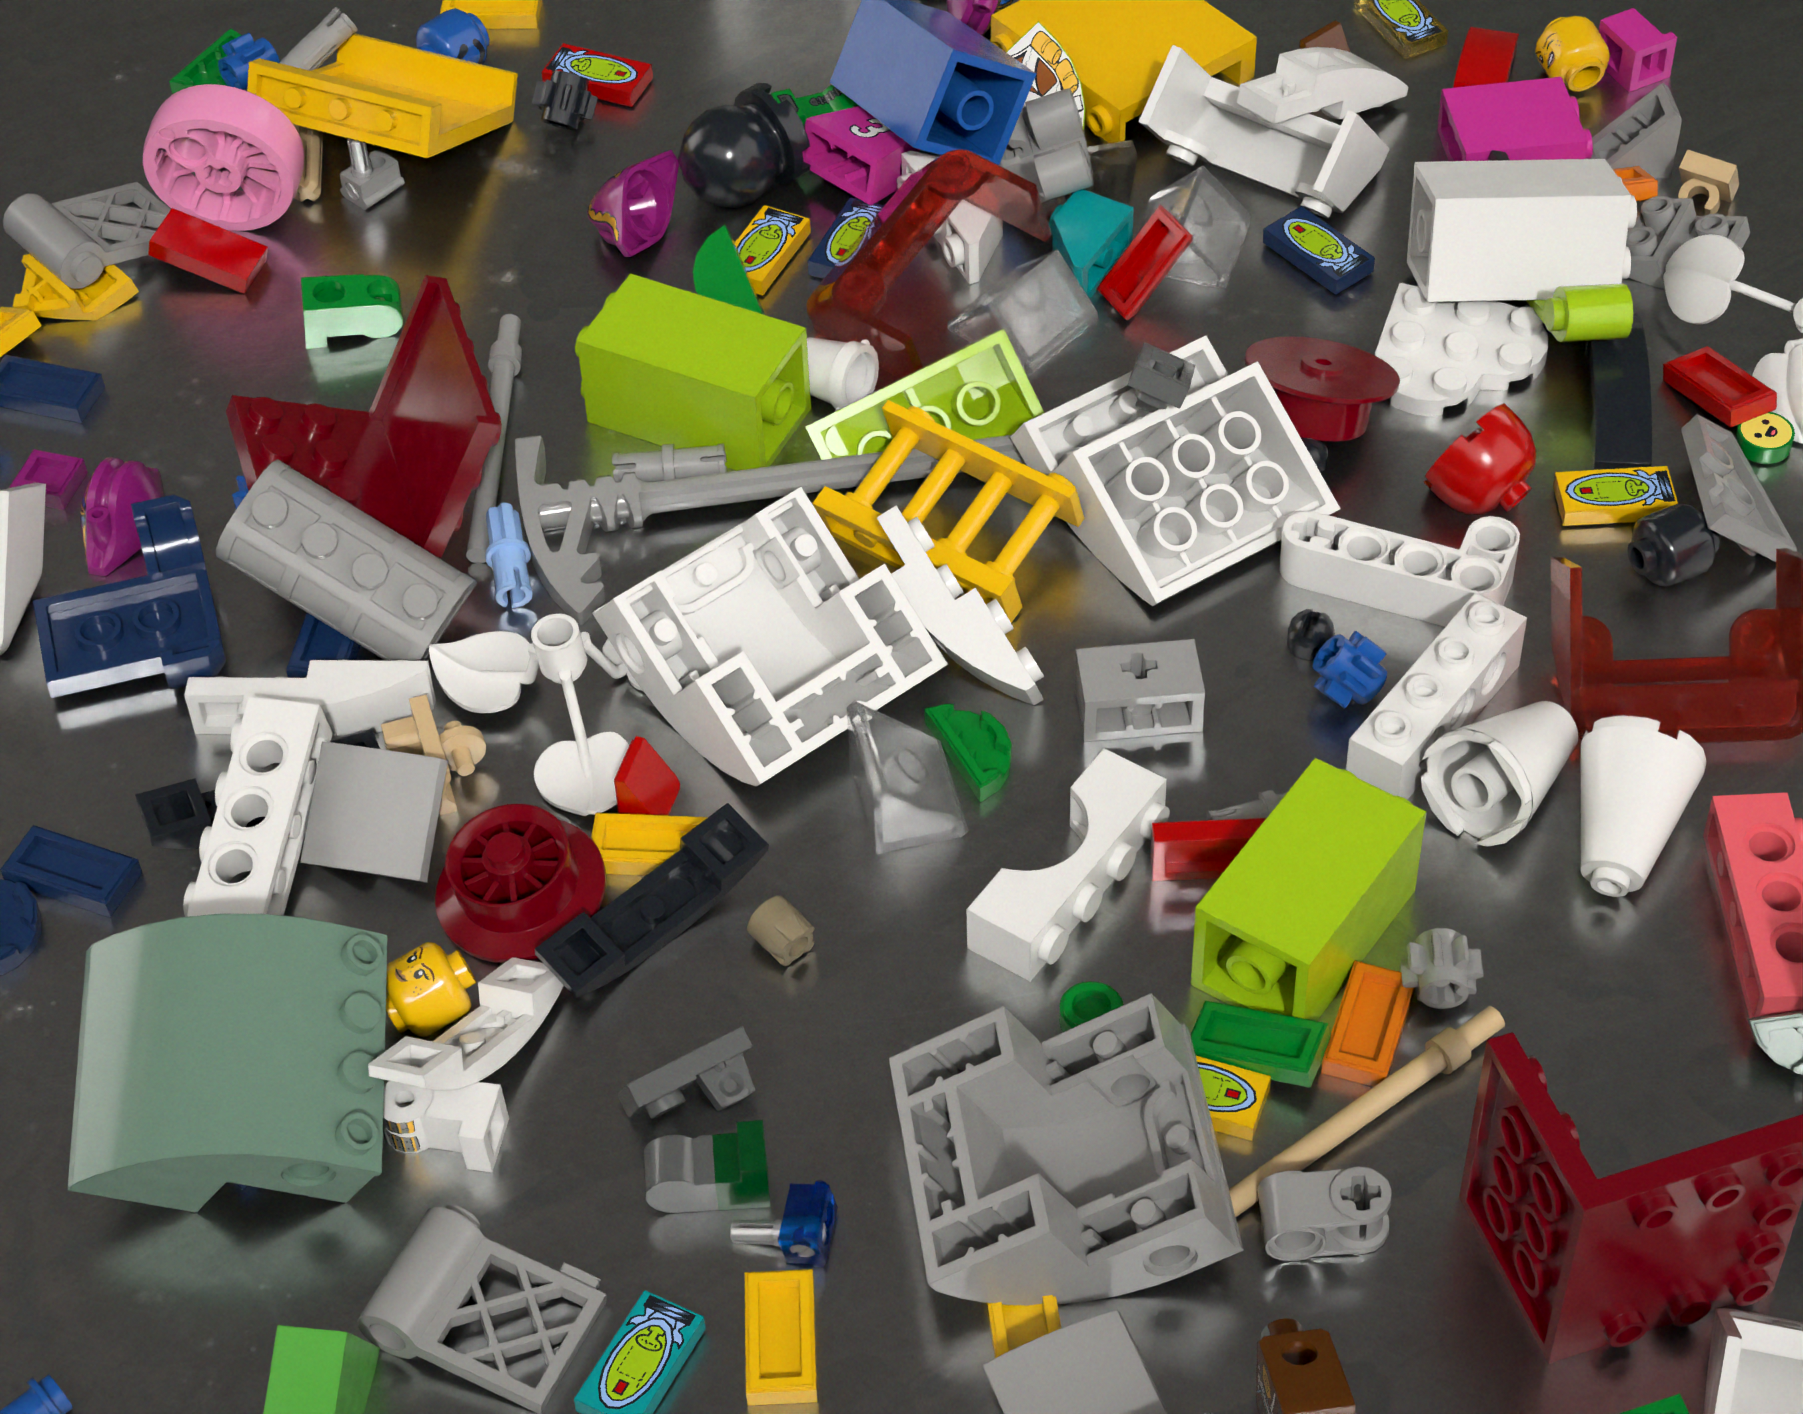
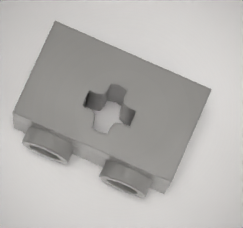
(1139, 690)

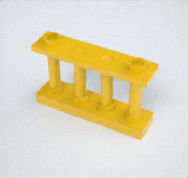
(856, 522)

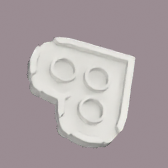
(1457, 349)

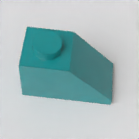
(1091, 235)

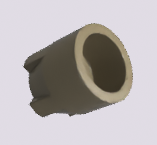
(781, 930)

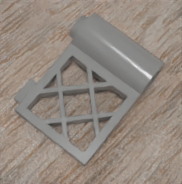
(73, 245)
(433, 1283)

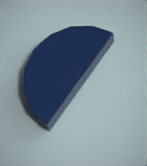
(18, 924)

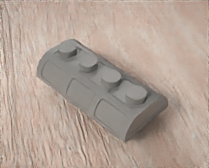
(342, 565)

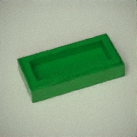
(1261, 1041)

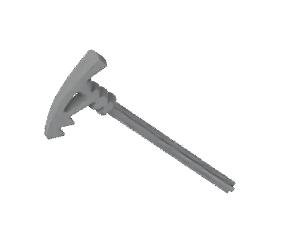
(572, 574)

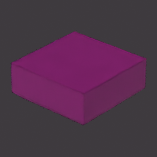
(59, 473)

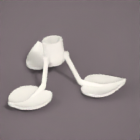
(1699, 291)
(487, 677)

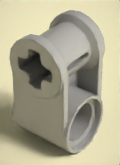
(1320, 1215)

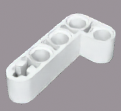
(1396, 569)

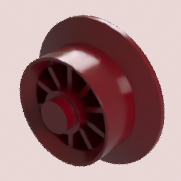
(1324, 384)
(516, 881)

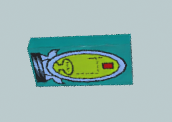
(641, 1358)

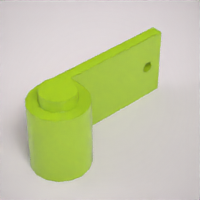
(1587, 312)

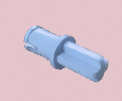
(508, 555)

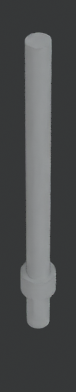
(504, 364)

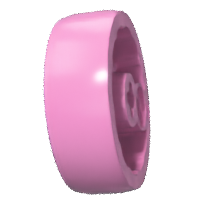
(229, 144)

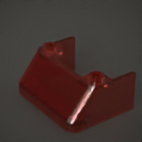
(858, 284)
(1712, 699)

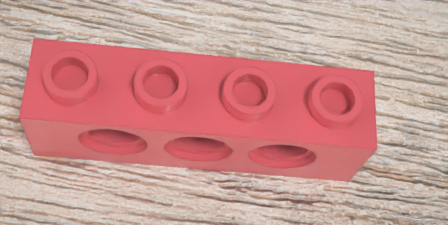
(1759, 883)

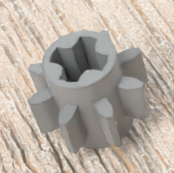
(1441, 968)

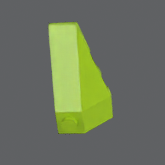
(971, 391)

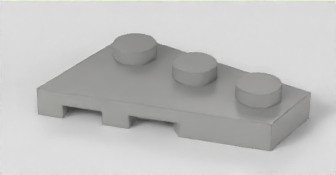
(1731, 491)

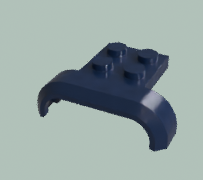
(139, 623)

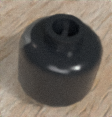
(1672, 545)

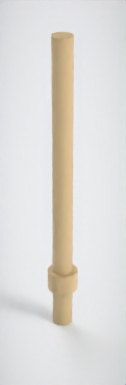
(1443, 1054)

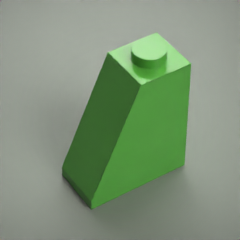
(319, 1372)

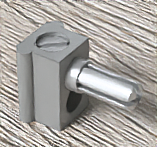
(369, 176)

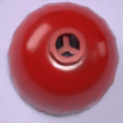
(1486, 465)

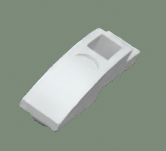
(1319, 80)
(962, 627)
(351, 693)

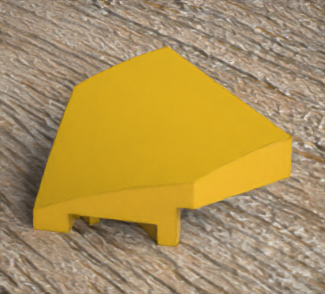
(54, 299)

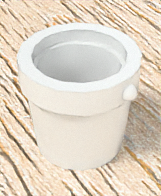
(841, 370)

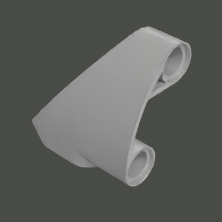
(1050, 146)

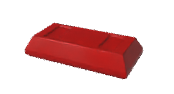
(1145, 263)

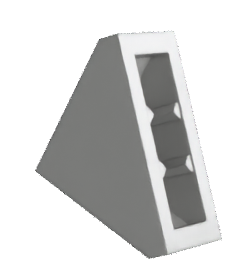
(1643, 135)

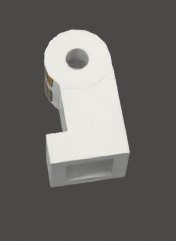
(454, 1120)

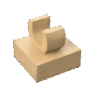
(1709, 177)

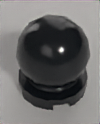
(743, 148)

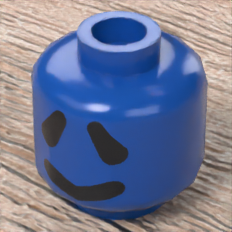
(455, 35)

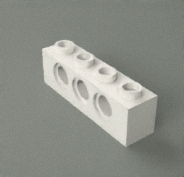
(1437, 695)
(265, 735)

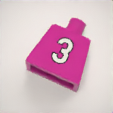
(855, 153)

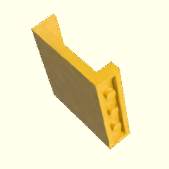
(1124, 45)
(391, 96)

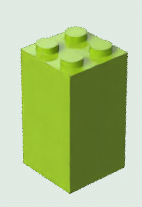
(694, 372)
(1307, 895)

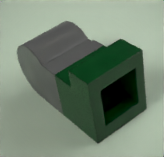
(708, 1171)

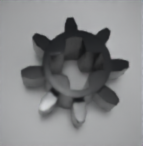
(564, 100)

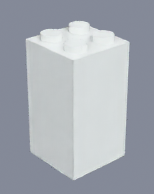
(1517, 228)

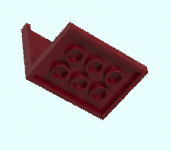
(414, 449)
(1626, 1249)

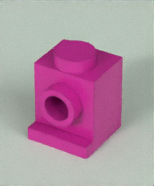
(1637, 50)

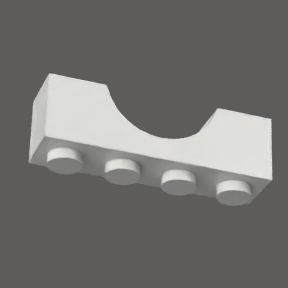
(1029, 914)

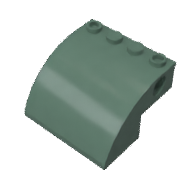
(230, 1060)

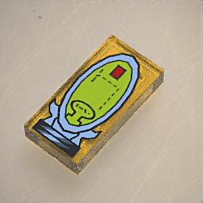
(1404, 25)

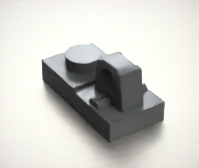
(1160, 379)
(715, 1067)

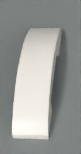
(510, 1011)

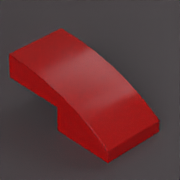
(1486, 57)

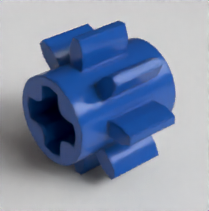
(239, 53)
(1350, 669)

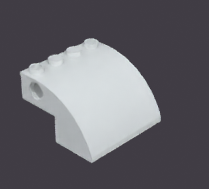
(768, 641)

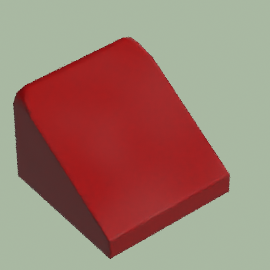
(645, 781)

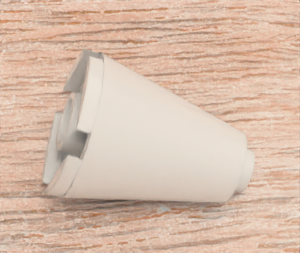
(1498, 770)
(1632, 798)

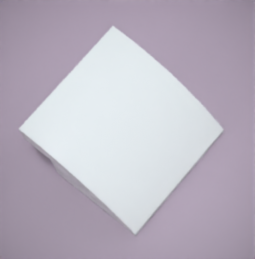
(1177, 487)

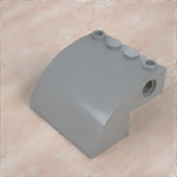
(1062, 1158)

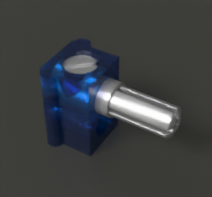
(802, 1232)

